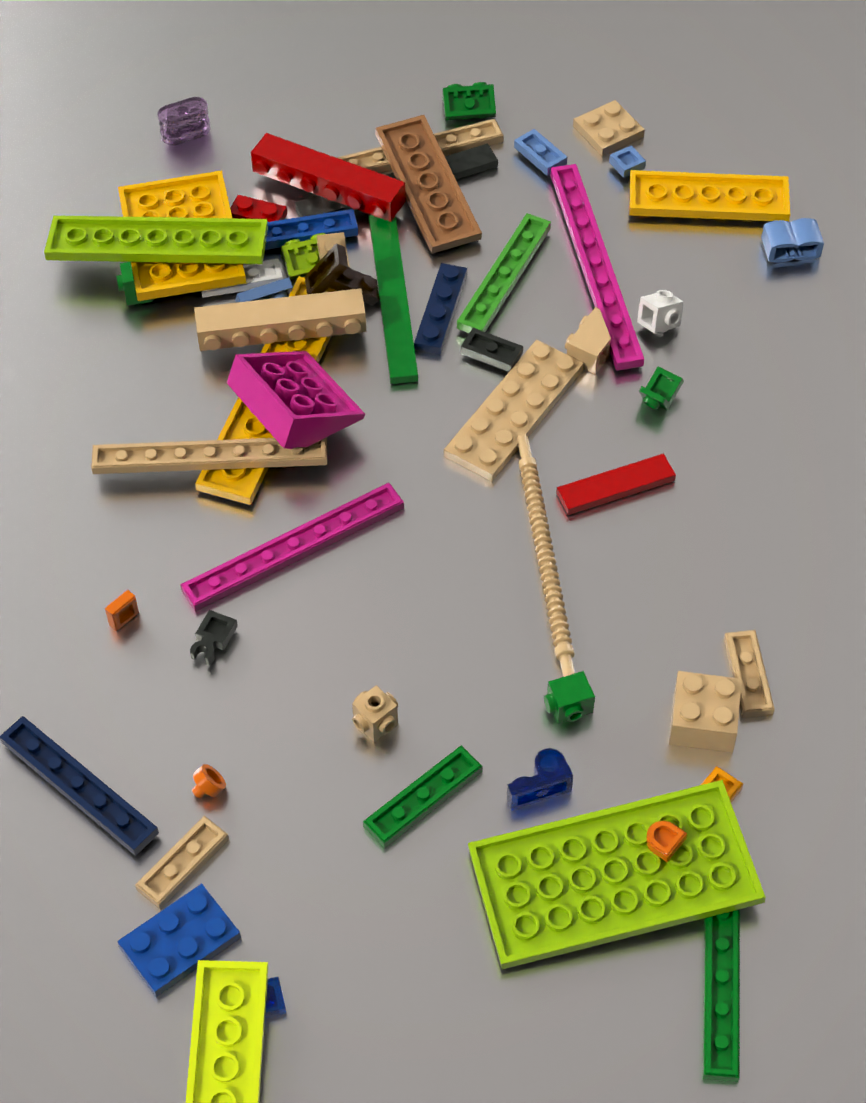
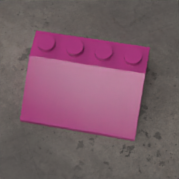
(292, 396)

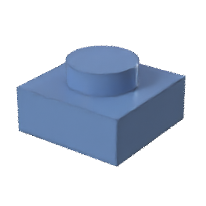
(627, 160)

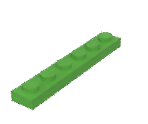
(504, 274)

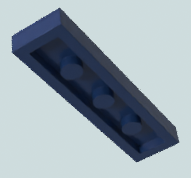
(440, 309)

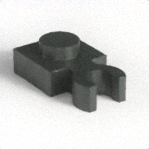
(213, 633)

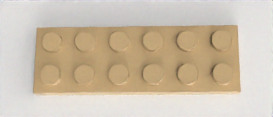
(513, 410)

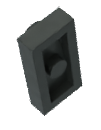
(491, 349)

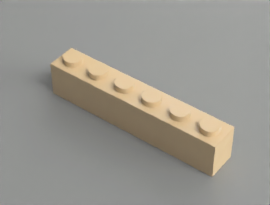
(280, 319)

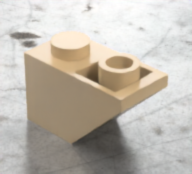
(590, 342)

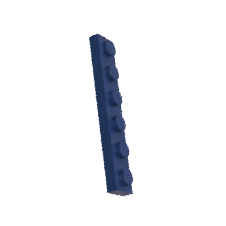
(79, 785)

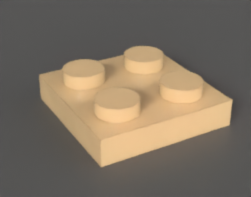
(608, 128)

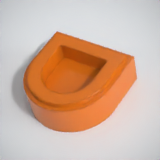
(665, 839)

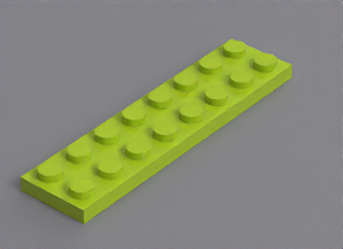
(157, 239)

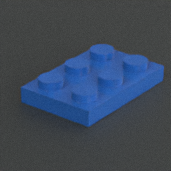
(177, 937)

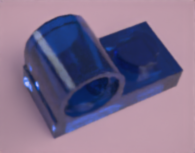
(542, 784)

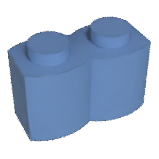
(792, 240)

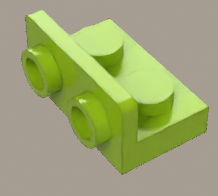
(300, 256)

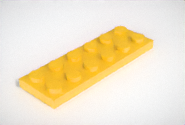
(709, 196)

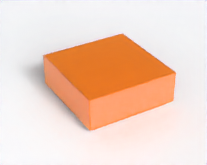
(122, 610)

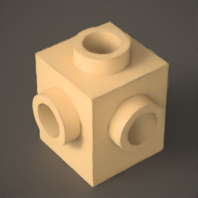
(375, 713)

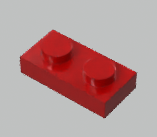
(252, 208)

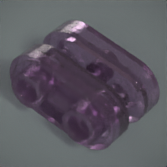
(184, 121)

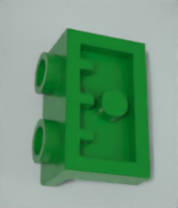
(469, 101)

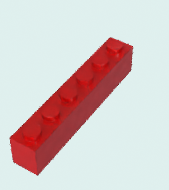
(328, 177)

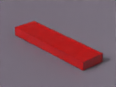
(615, 484)

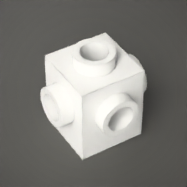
(660, 311)

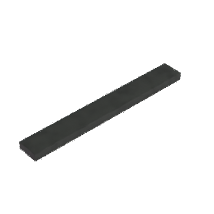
(461, 164)

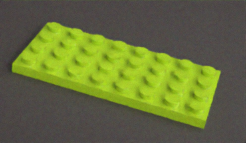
(599, 881)

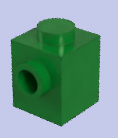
(569, 697)

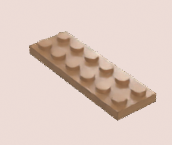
(429, 184)

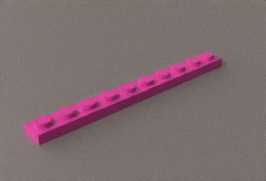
(597, 266)

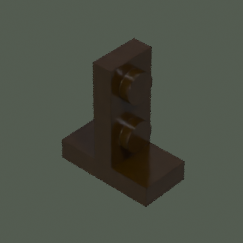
(334, 273)

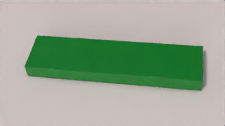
(422, 796)

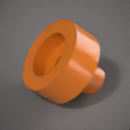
(208, 782)

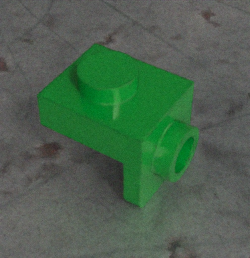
(126, 283)
(661, 389)

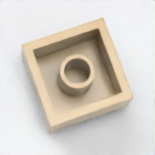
(705, 711)

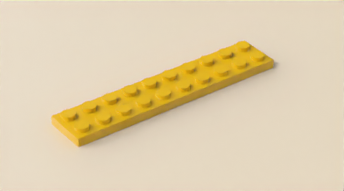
(244, 483)

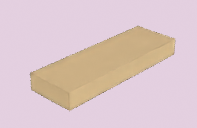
(748, 665)
(182, 862)

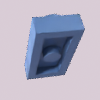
(540, 151)
(272, 290)

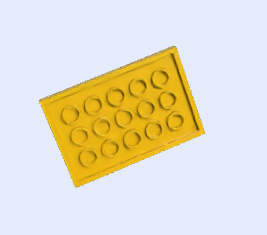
(180, 197)

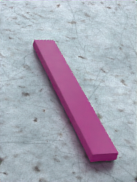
(291, 546)

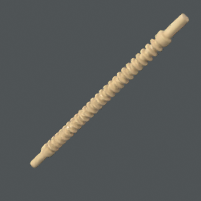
(528, 466)

